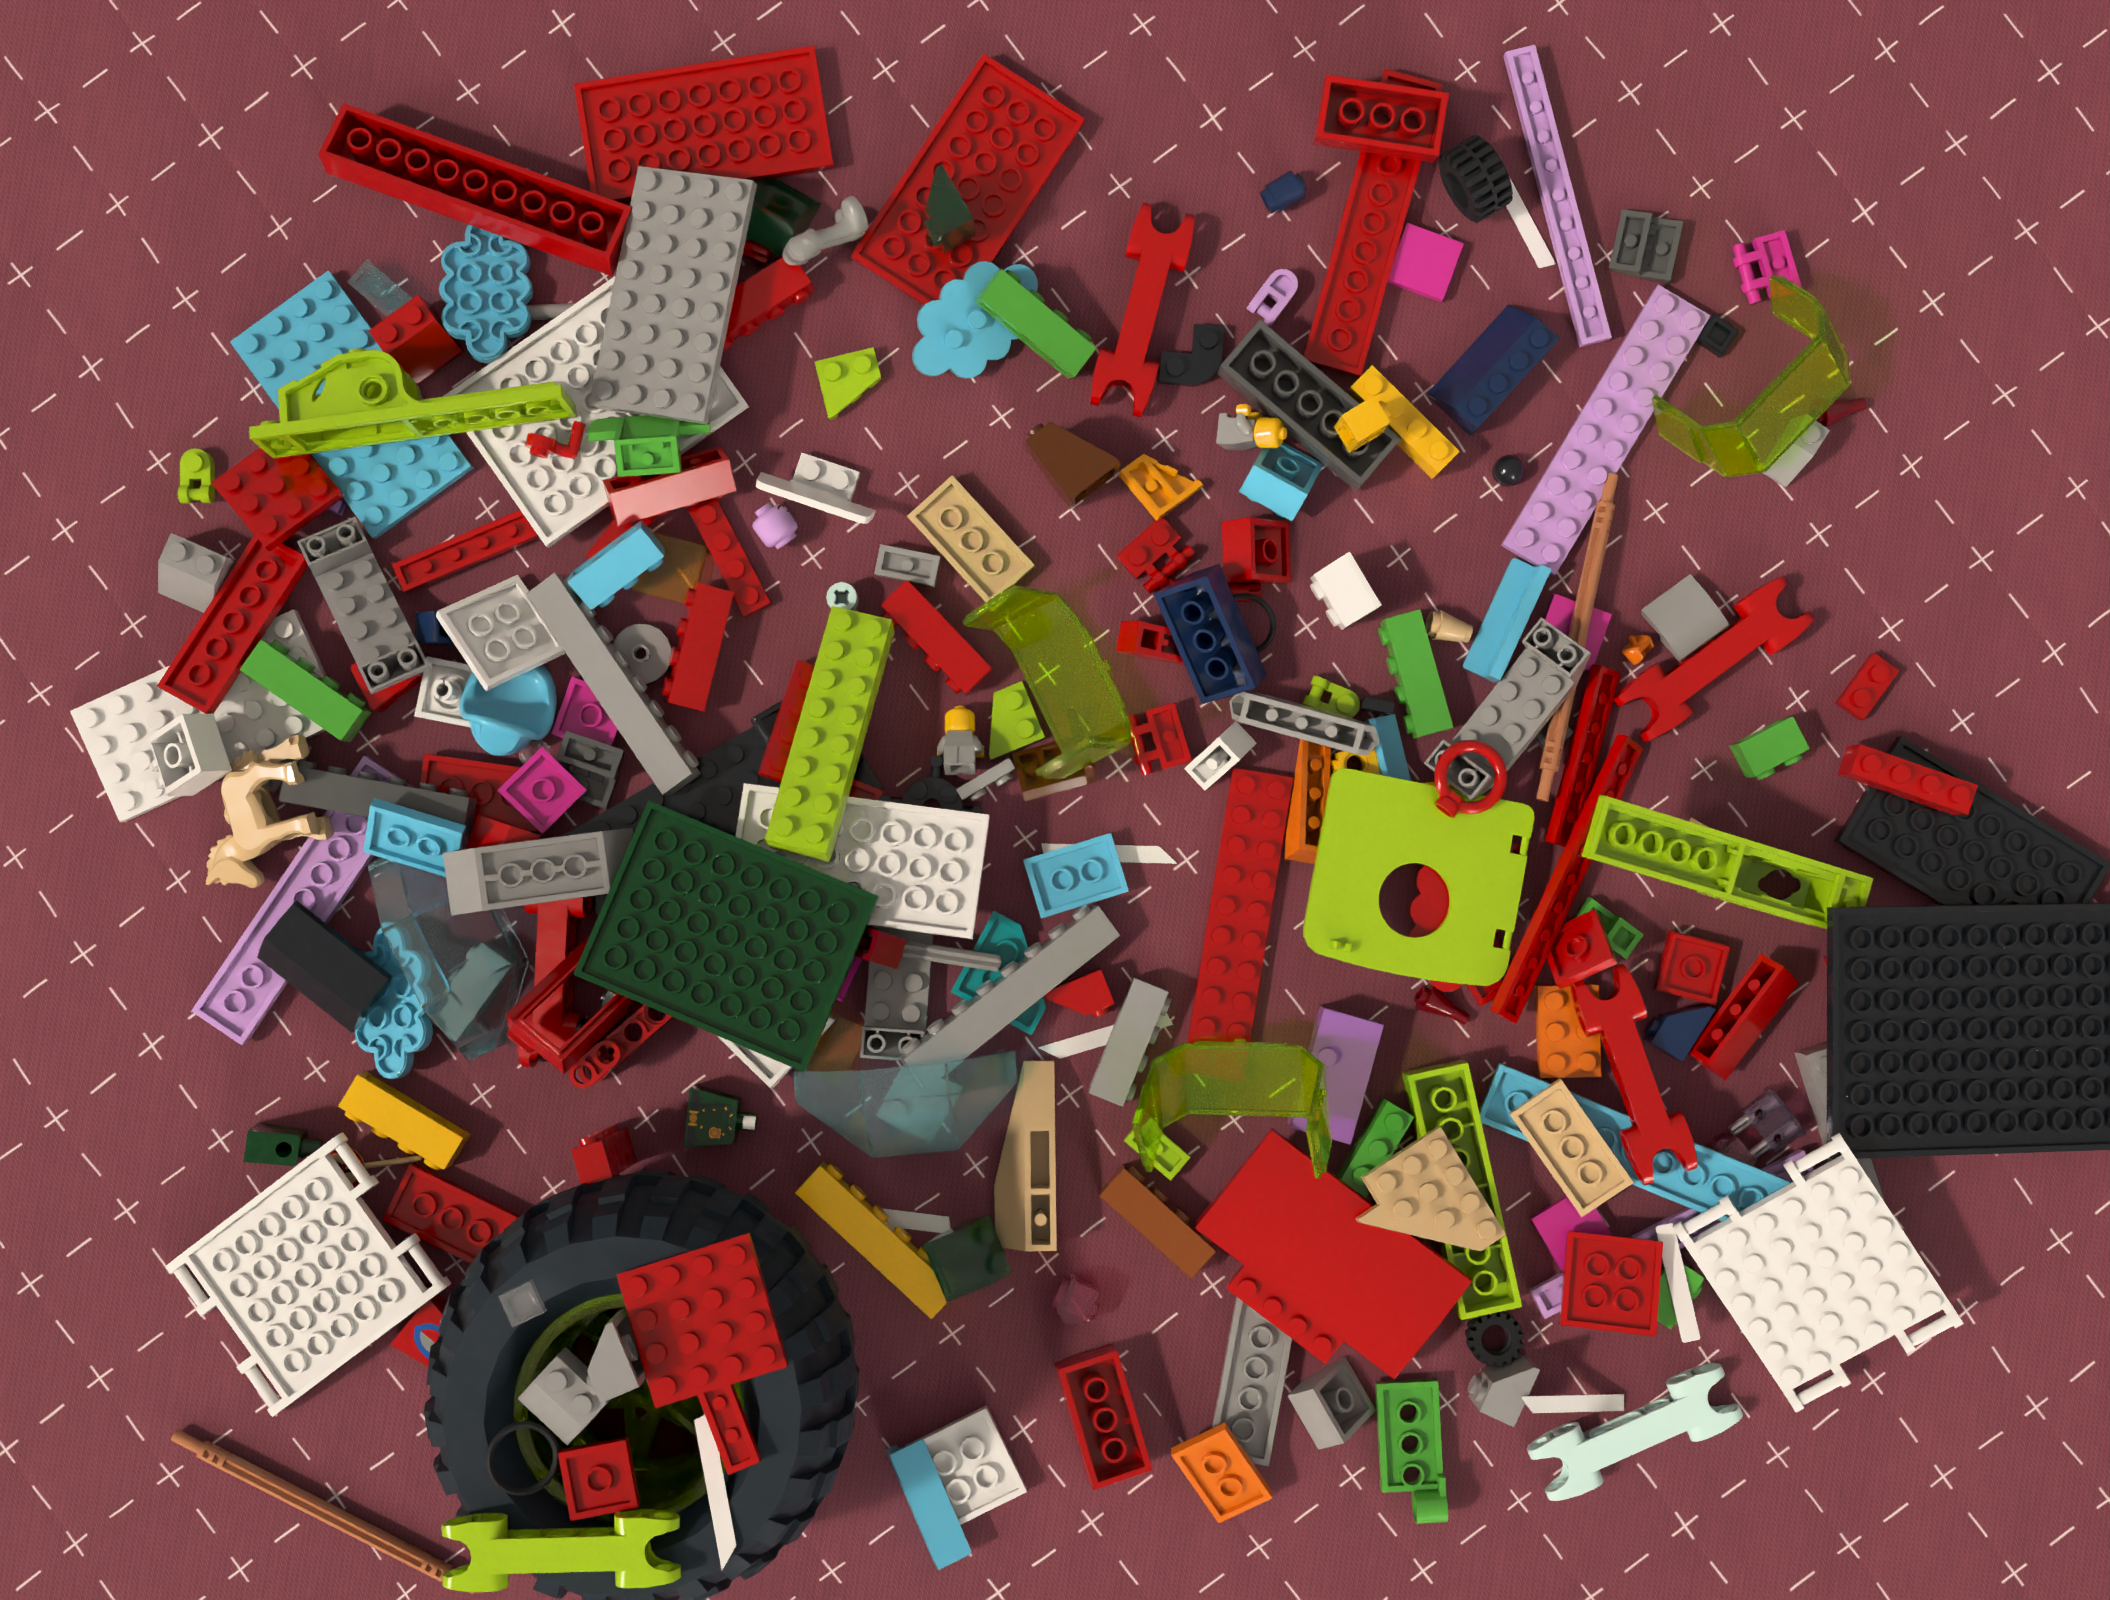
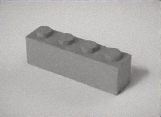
(1128, 1041)

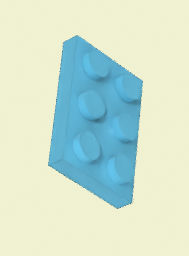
(411, 836)
(1076, 875)

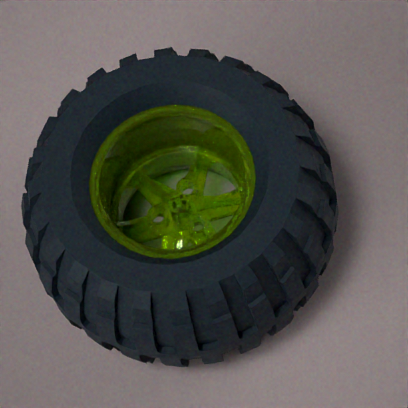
(573, 1254)

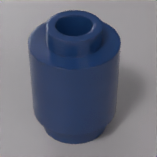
(1283, 192)

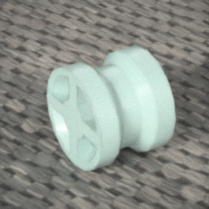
(847, 601)

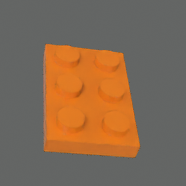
(1561, 1044)
(1221, 1472)

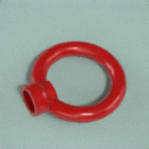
(1449, 801)

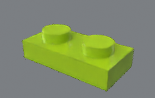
(1169, 1157)

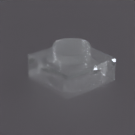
(522, 1303)

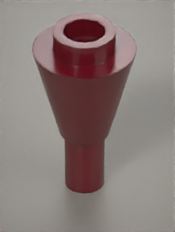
(1840, 409)
(1435, 1002)

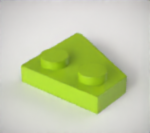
(1013, 721)

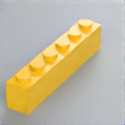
(873, 1236)

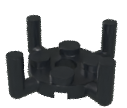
(933, 788)

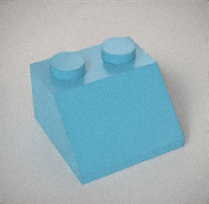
(1281, 479)

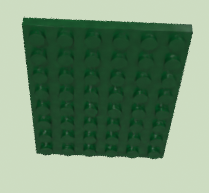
(726, 936)

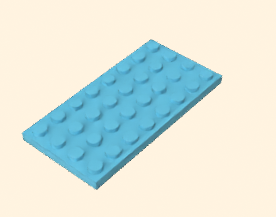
(377, 480)

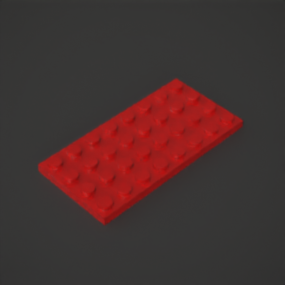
(708, 118)
(999, 151)

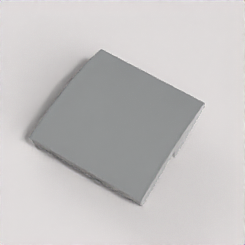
(1685, 618)

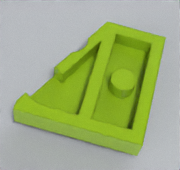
(846, 378)

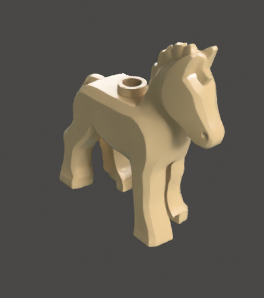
(254, 814)

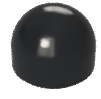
(1508, 470)

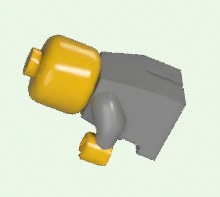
(1248, 433)
(959, 744)

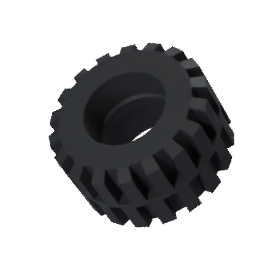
(1475, 178)

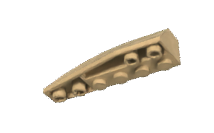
(1028, 1165)

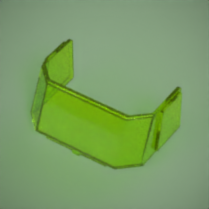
(1783, 408)
(1063, 674)
(1237, 1081)

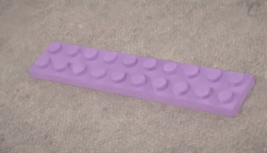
(1605, 429)
(320, 882)

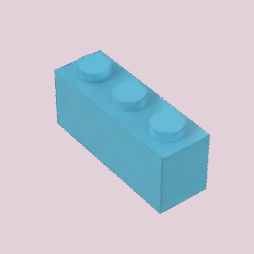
(617, 566)

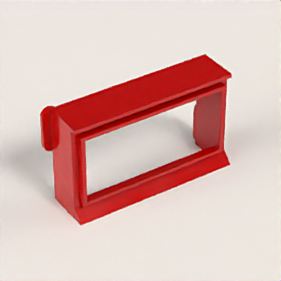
(531, 1040)

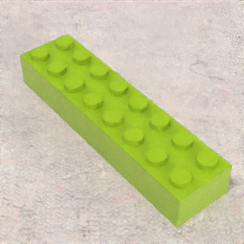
(830, 734)
(1446, 1099)

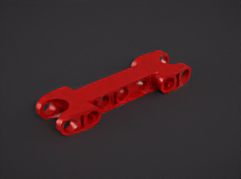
(1156, 255)
(1758, 626)
(554, 943)
(599, 1058)
(1651, 1125)

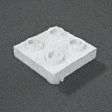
(442, 691)

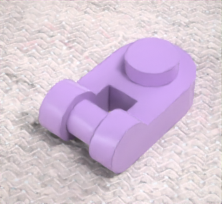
(1280, 287)

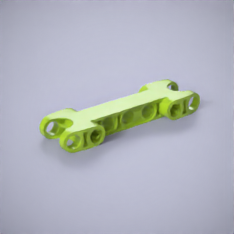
(559, 1550)

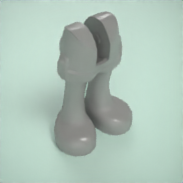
(849, 226)

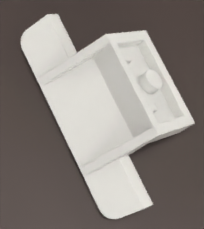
(821, 487)

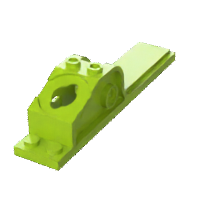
(377, 402)
(1717, 862)

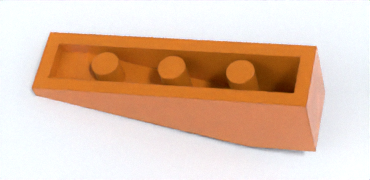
(1307, 801)

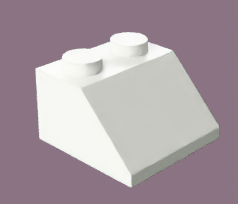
(1344, 592)

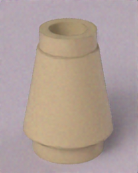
(1447, 628)

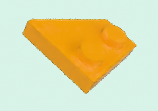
(1157, 485)

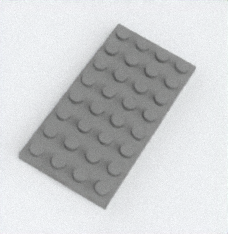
(673, 294)

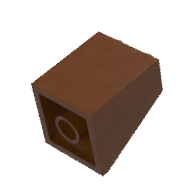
(1069, 462)

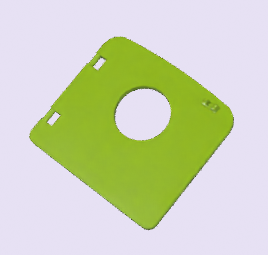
(1389, 822)

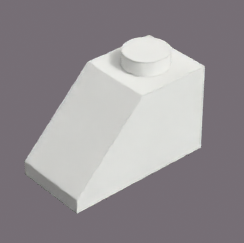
(1220, 755)

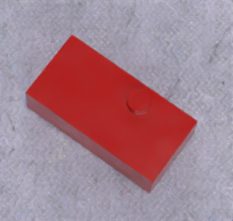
(1380, 118)
(1103, 1416)

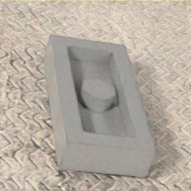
(907, 565)
(975, 788)

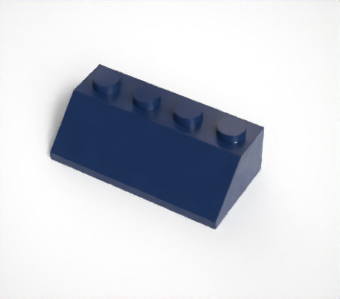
(1492, 367)
(1210, 634)

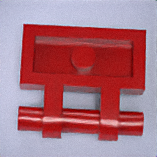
(1149, 548)
(1167, 738)

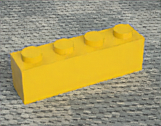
(1417, 434)
(404, 1120)

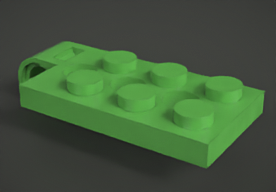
(1429, 1489)

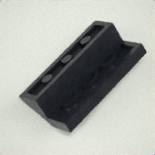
(324, 966)

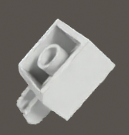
(188, 754)

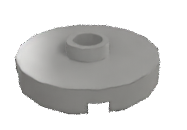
(657, 649)

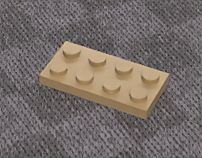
(970, 540)
(1571, 1147)

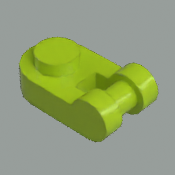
(196, 466)
(1341, 700)

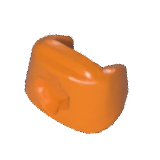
(1637, 648)

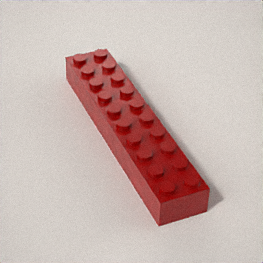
(475, 188)

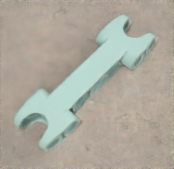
(1635, 1431)

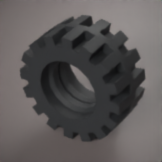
(1503, 1354)

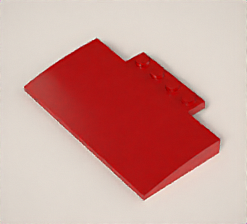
(1321, 1269)

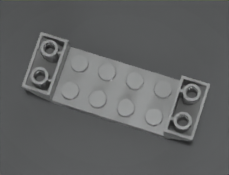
(363, 605)
(1516, 707)
(534, 871)
(896, 1002)

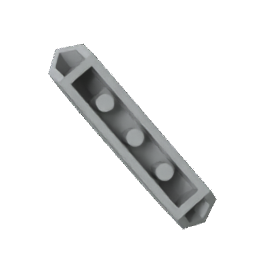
(1304, 722)

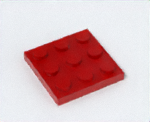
(277, 494)
(1611, 1283)

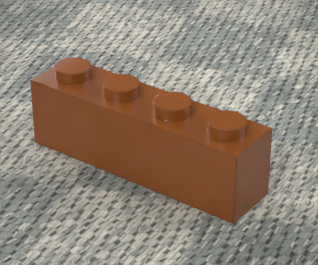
(1156, 1220)

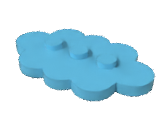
(486, 292)
(958, 331)
(395, 1022)

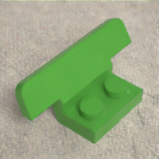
(645, 442)

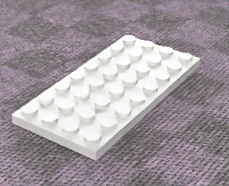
(248, 718)
(911, 856)

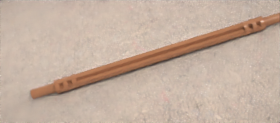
(1579, 629)
(313, 1506)

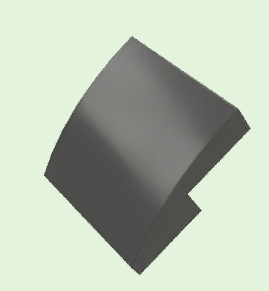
(1646, 246)
(592, 765)

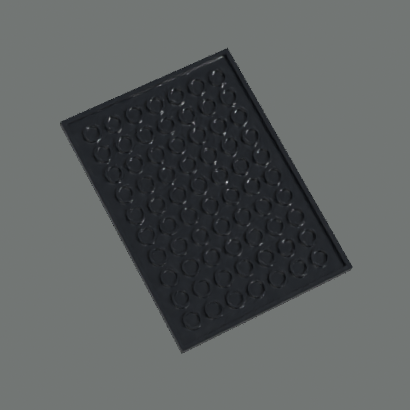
(1968, 1029)

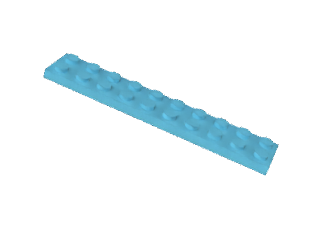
(1696, 1189)

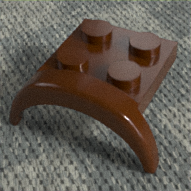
(1037, 786)

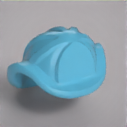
(511, 713)

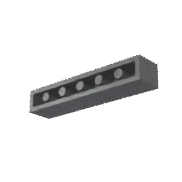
(353, 794)

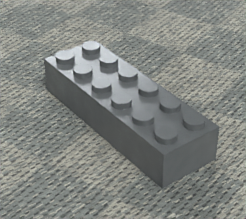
(1304, 399)

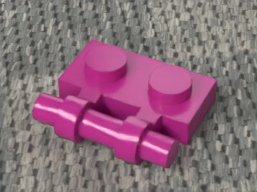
(1773, 257)

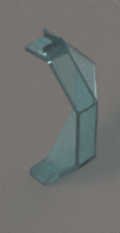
(459, 965)
(908, 1106)

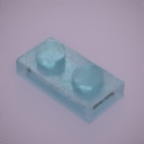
(378, 288)

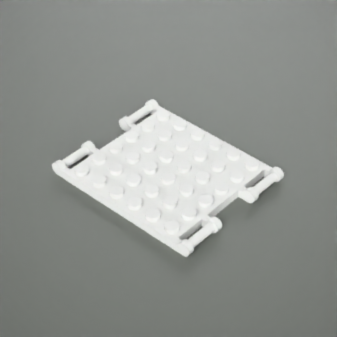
(1817, 1272)
(306, 1275)

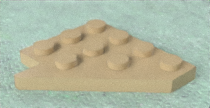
(1430, 1196)

